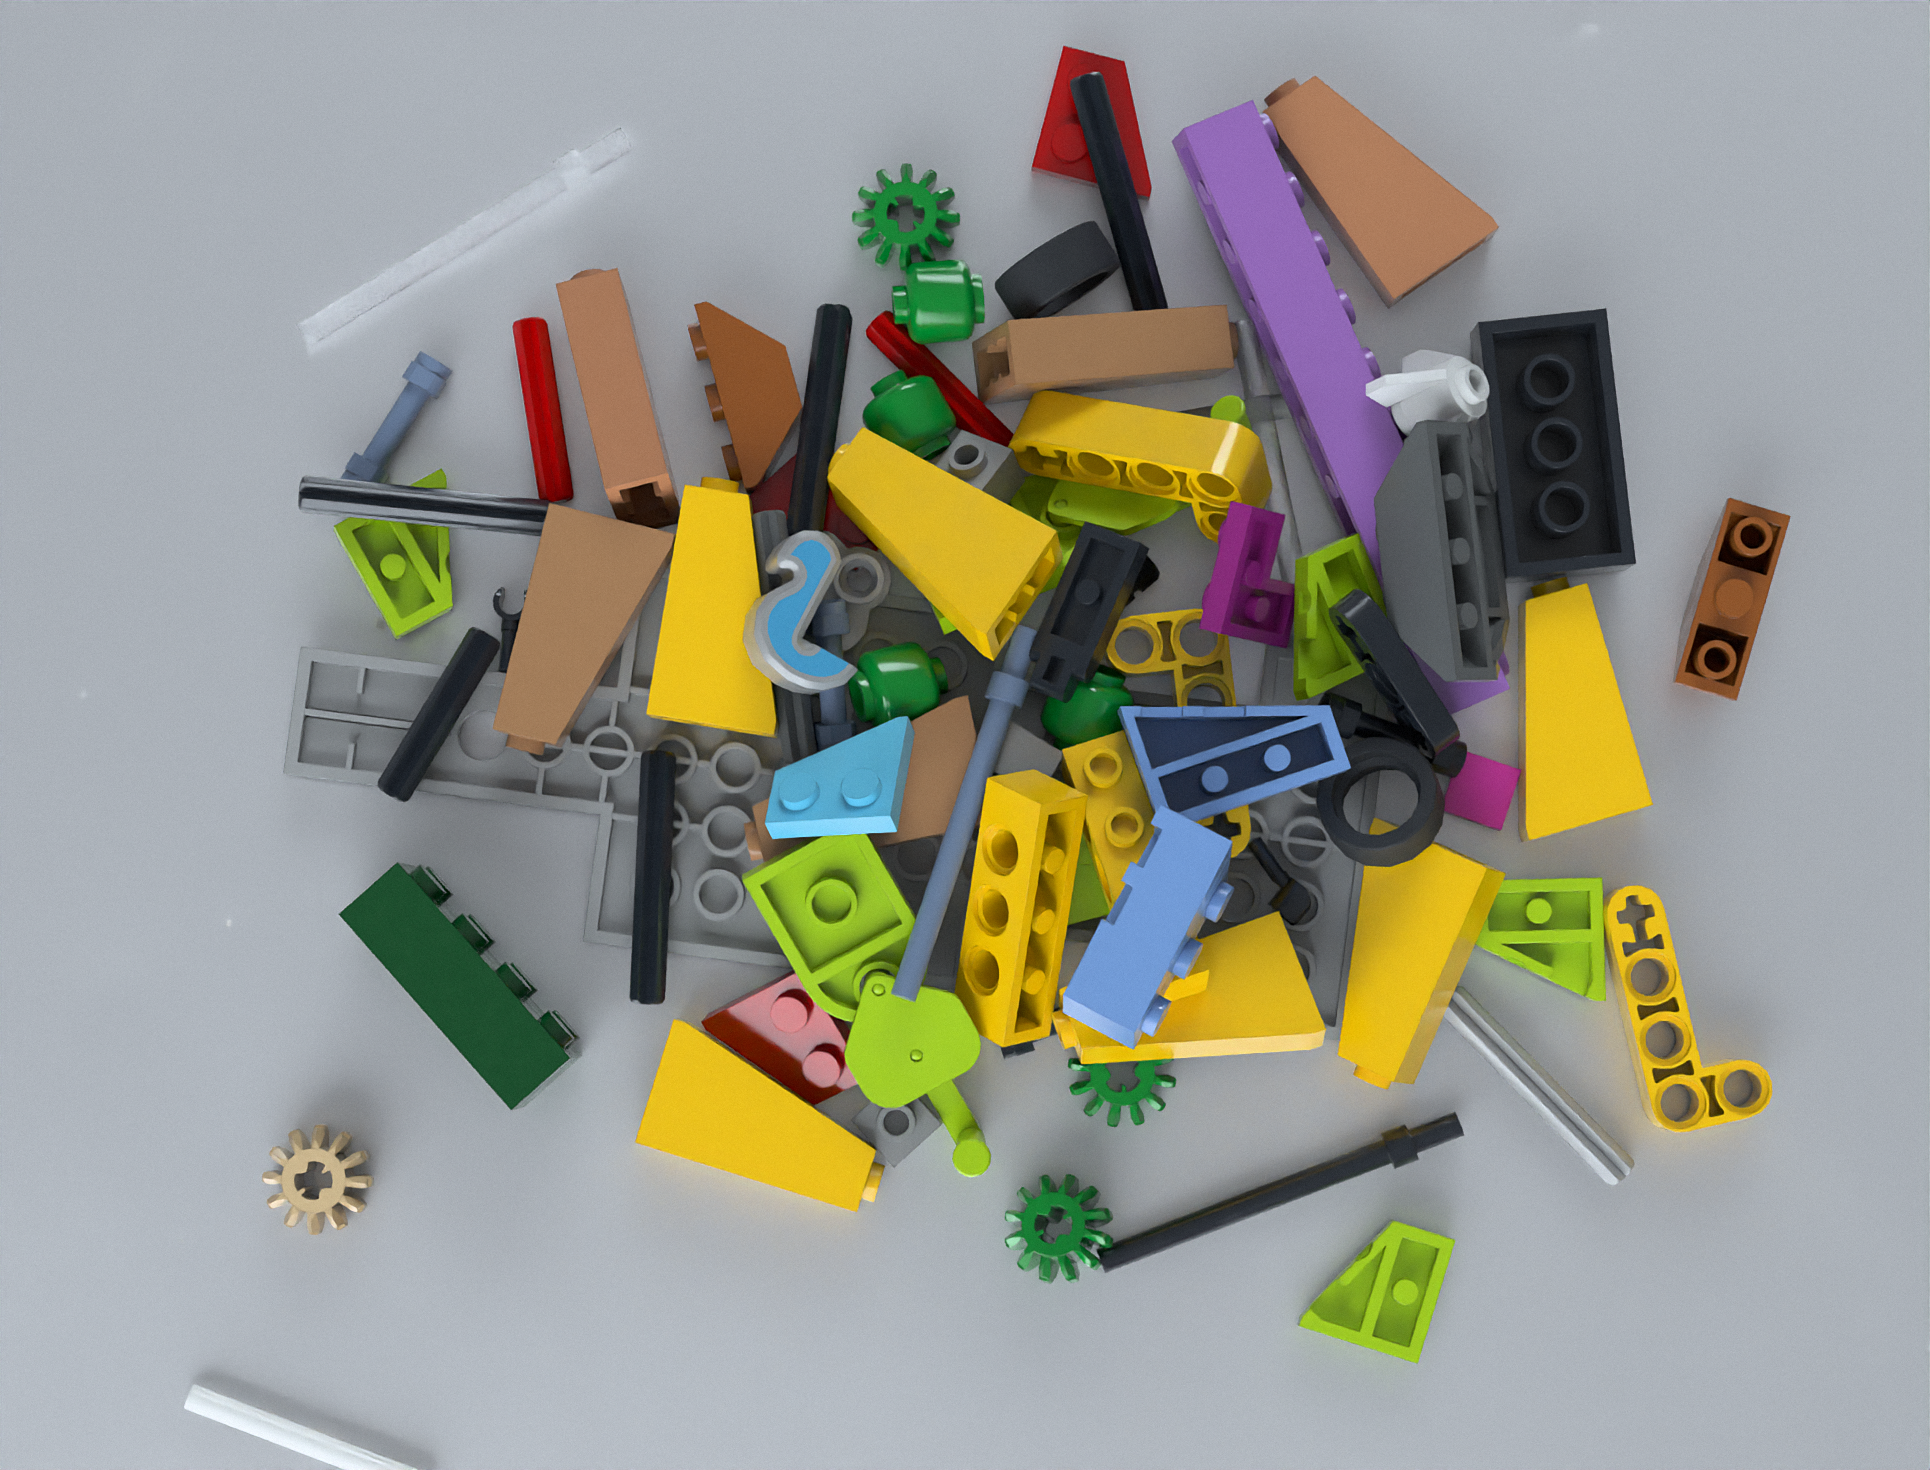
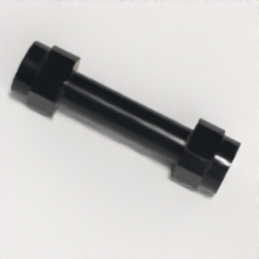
(1354, 721)

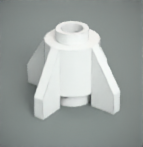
(1432, 388)

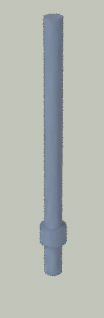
(1006, 692)

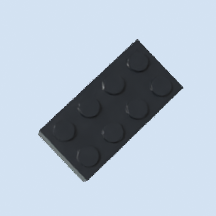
(1554, 445)

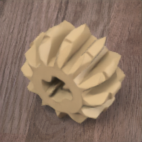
(329, 1198)

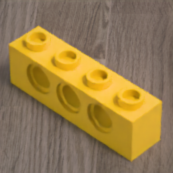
(1118, 825)
(1019, 905)

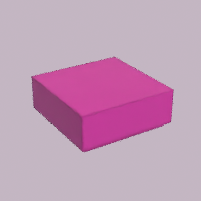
(1481, 791)

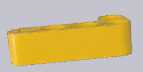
(1144, 453)
(1186, 674)
(1669, 1005)

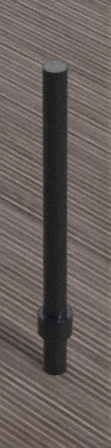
(1396, 1147)

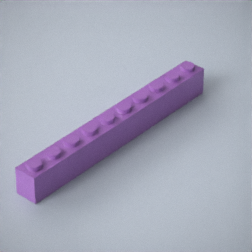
(1303, 329)

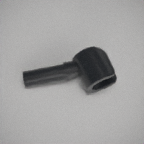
(508, 629)
(1292, 898)

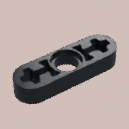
(1394, 673)

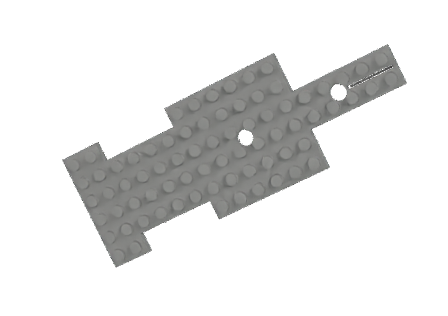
(731, 771)

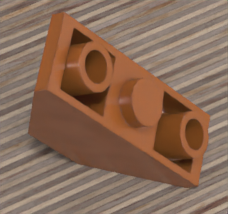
(751, 391)
(1729, 599)

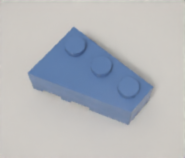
(1230, 756)
(1151, 930)

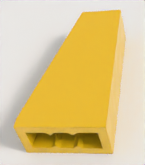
(947, 537)
(713, 582)
(1572, 720)
(1409, 956)
(1250, 1006)
(745, 1122)

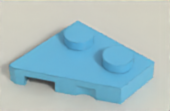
(844, 787)

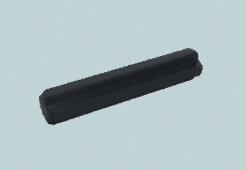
(438, 714)

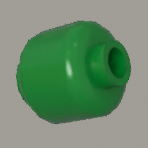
(939, 301)
(910, 414)
(896, 683)
(1089, 712)

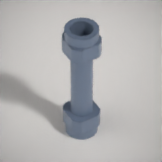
(425, 379)
(827, 626)

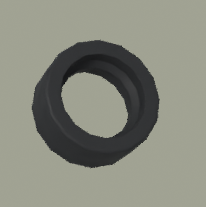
(1057, 272)
(1396, 845)

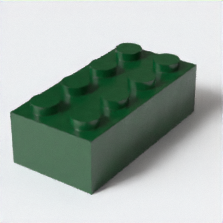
(461, 984)

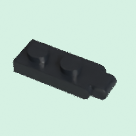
(1084, 610)

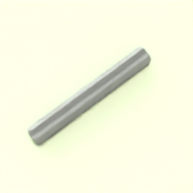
(1537, 1087)

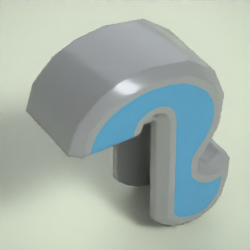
(781, 617)

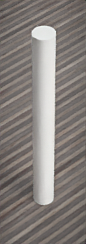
(286, 1432)

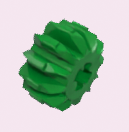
(924, 206)
(1099, 1076)
(1067, 1248)

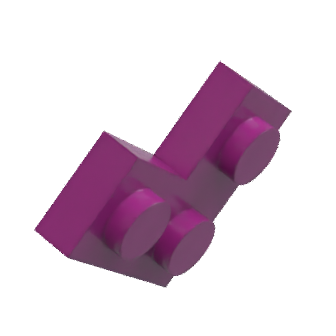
(1241, 594)

